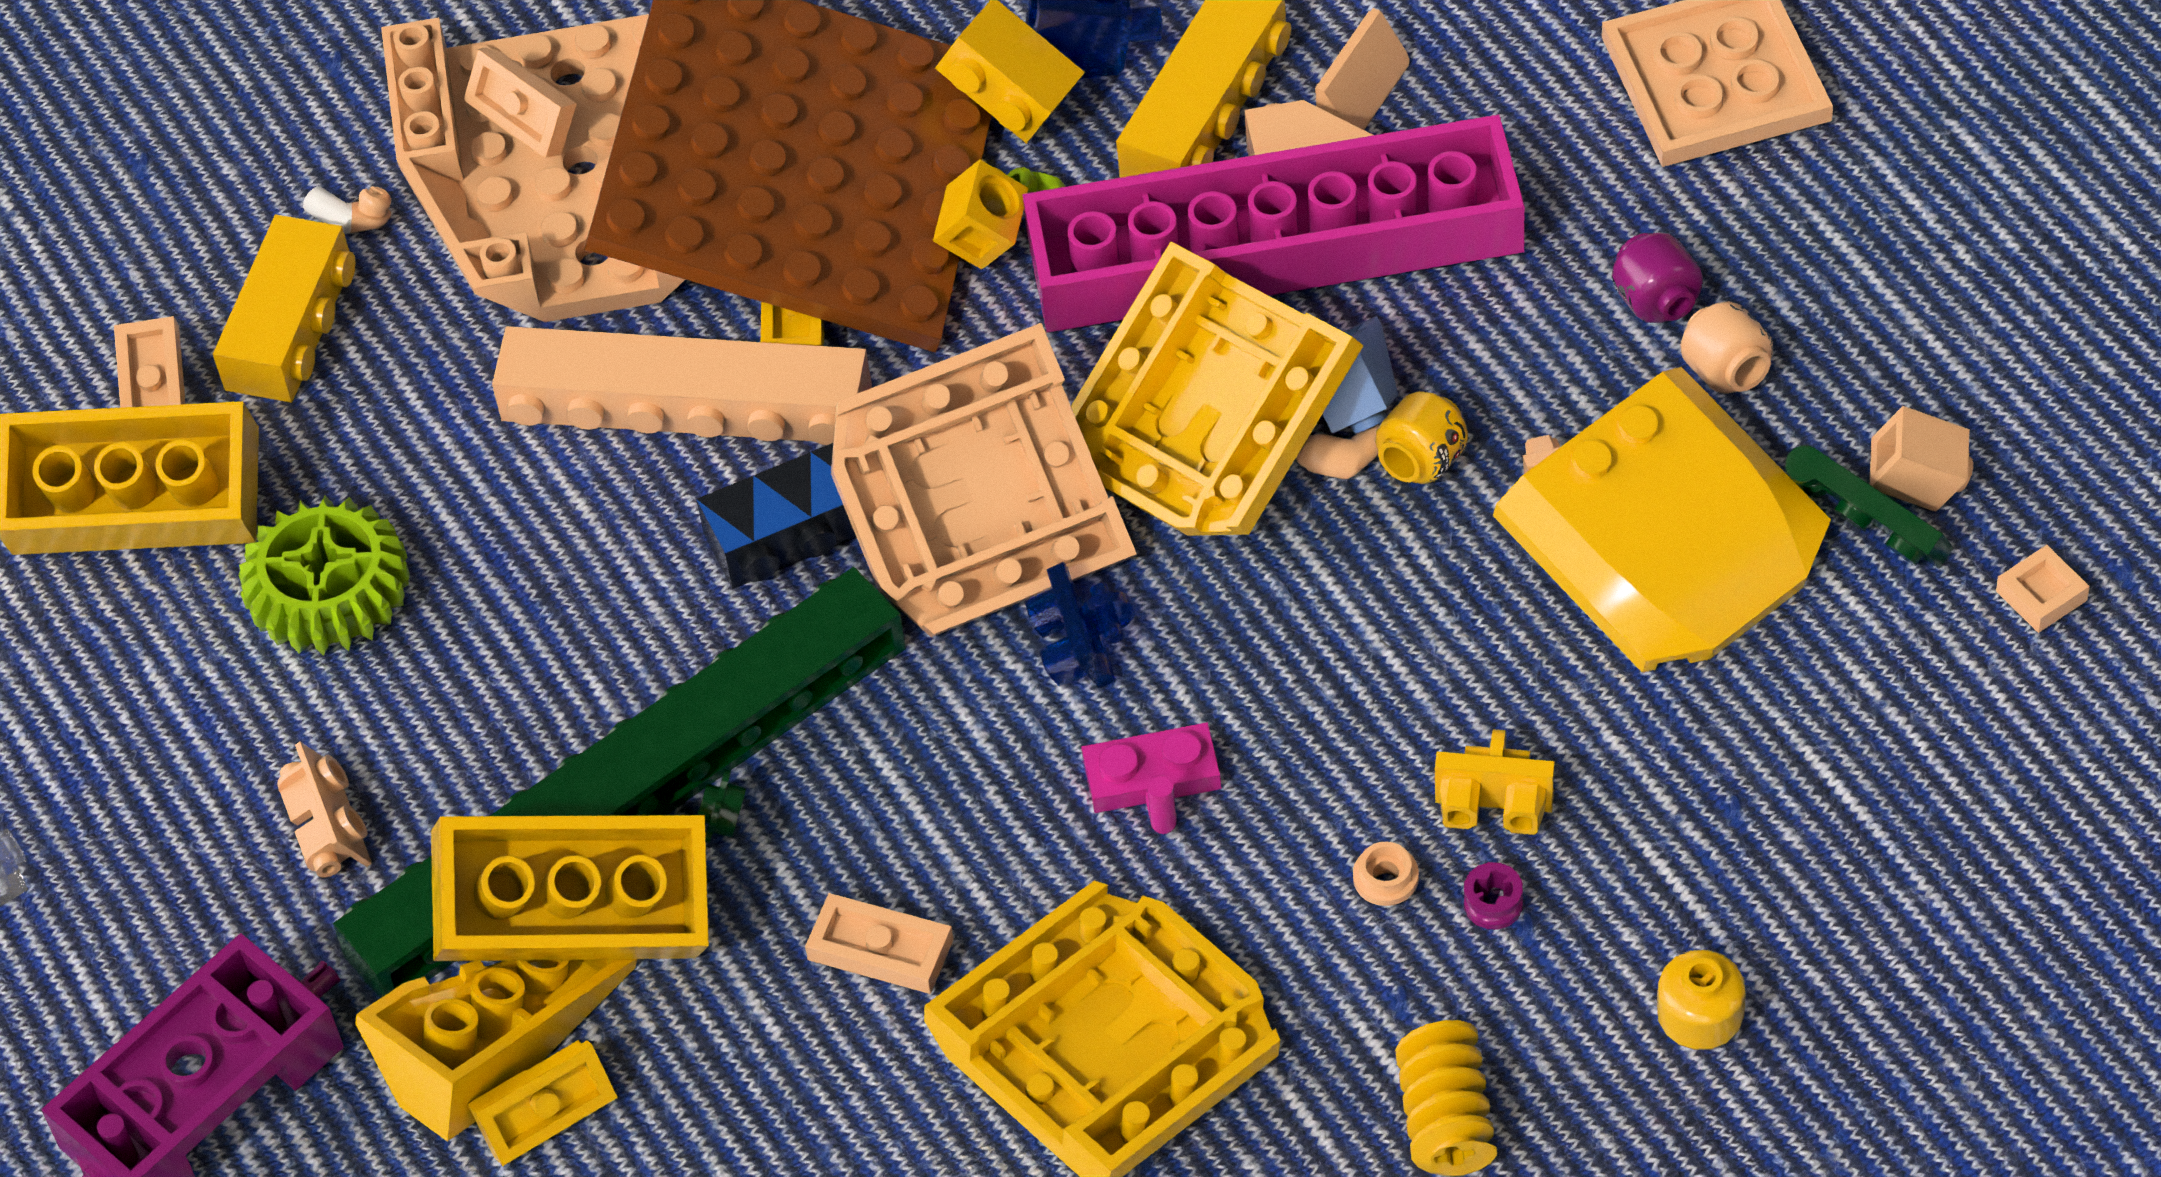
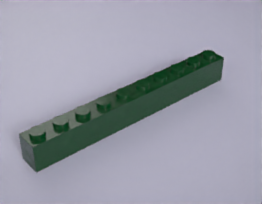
(661, 753)

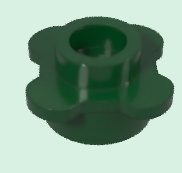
(721, 807)

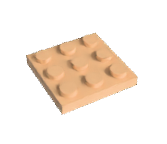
(1715, 75)

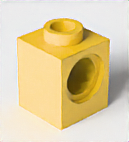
(980, 214)

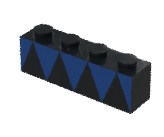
(775, 518)

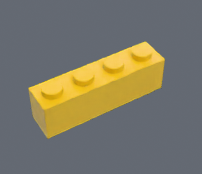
(1203, 86)

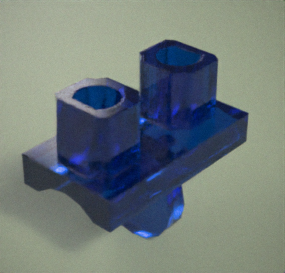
(1084, 622)

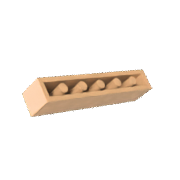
(675, 384)

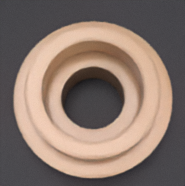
(1382, 859)

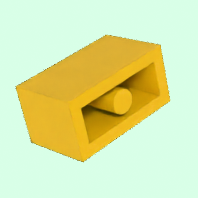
(1009, 70)

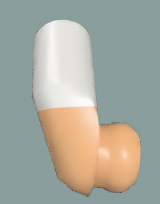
(366, 214)

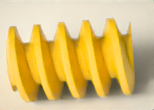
(1445, 1098)

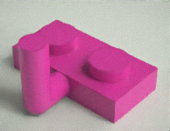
(1152, 771)

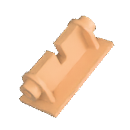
(317, 790)

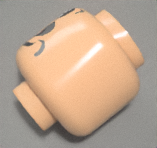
(1727, 347)

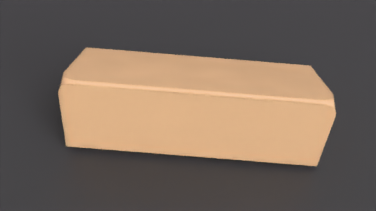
(1363, 72)

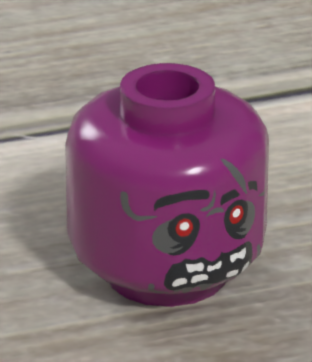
(1657, 277)

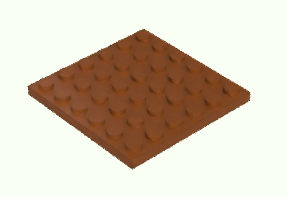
(791, 162)

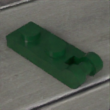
(1864, 505)

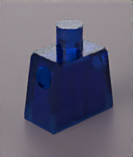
(1094, 31)

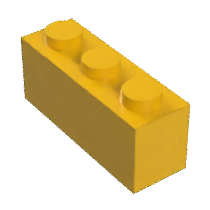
(284, 308)

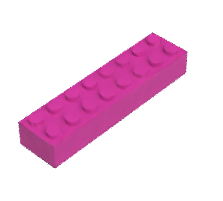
(1281, 218)

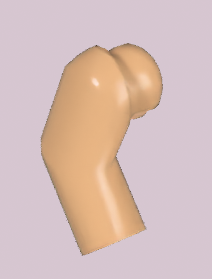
(1337, 455)

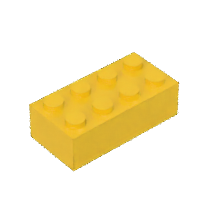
(128, 478)
(569, 887)

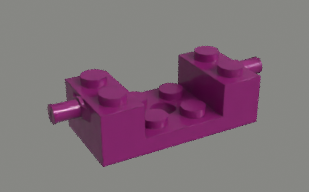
(237, 1012)

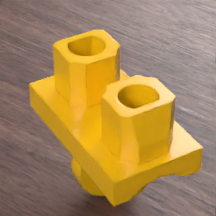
(1494, 780)

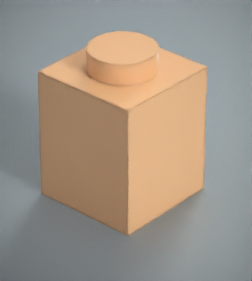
(1920, 459)

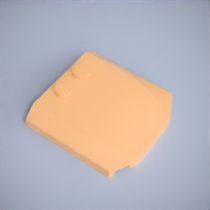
(973, 483)

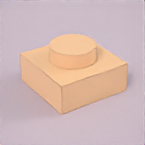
(2042, 588)

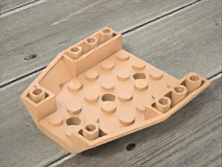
(498, 204)

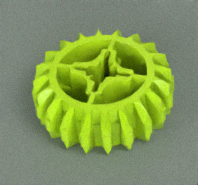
(335, 565)

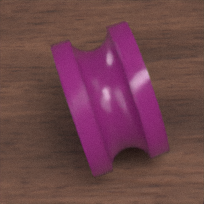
(1507, 907)

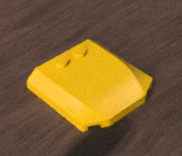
(1207, 396)
(1667, 524)
(1105, 1029)

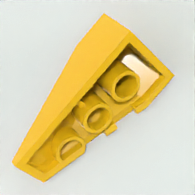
(478, 1029)

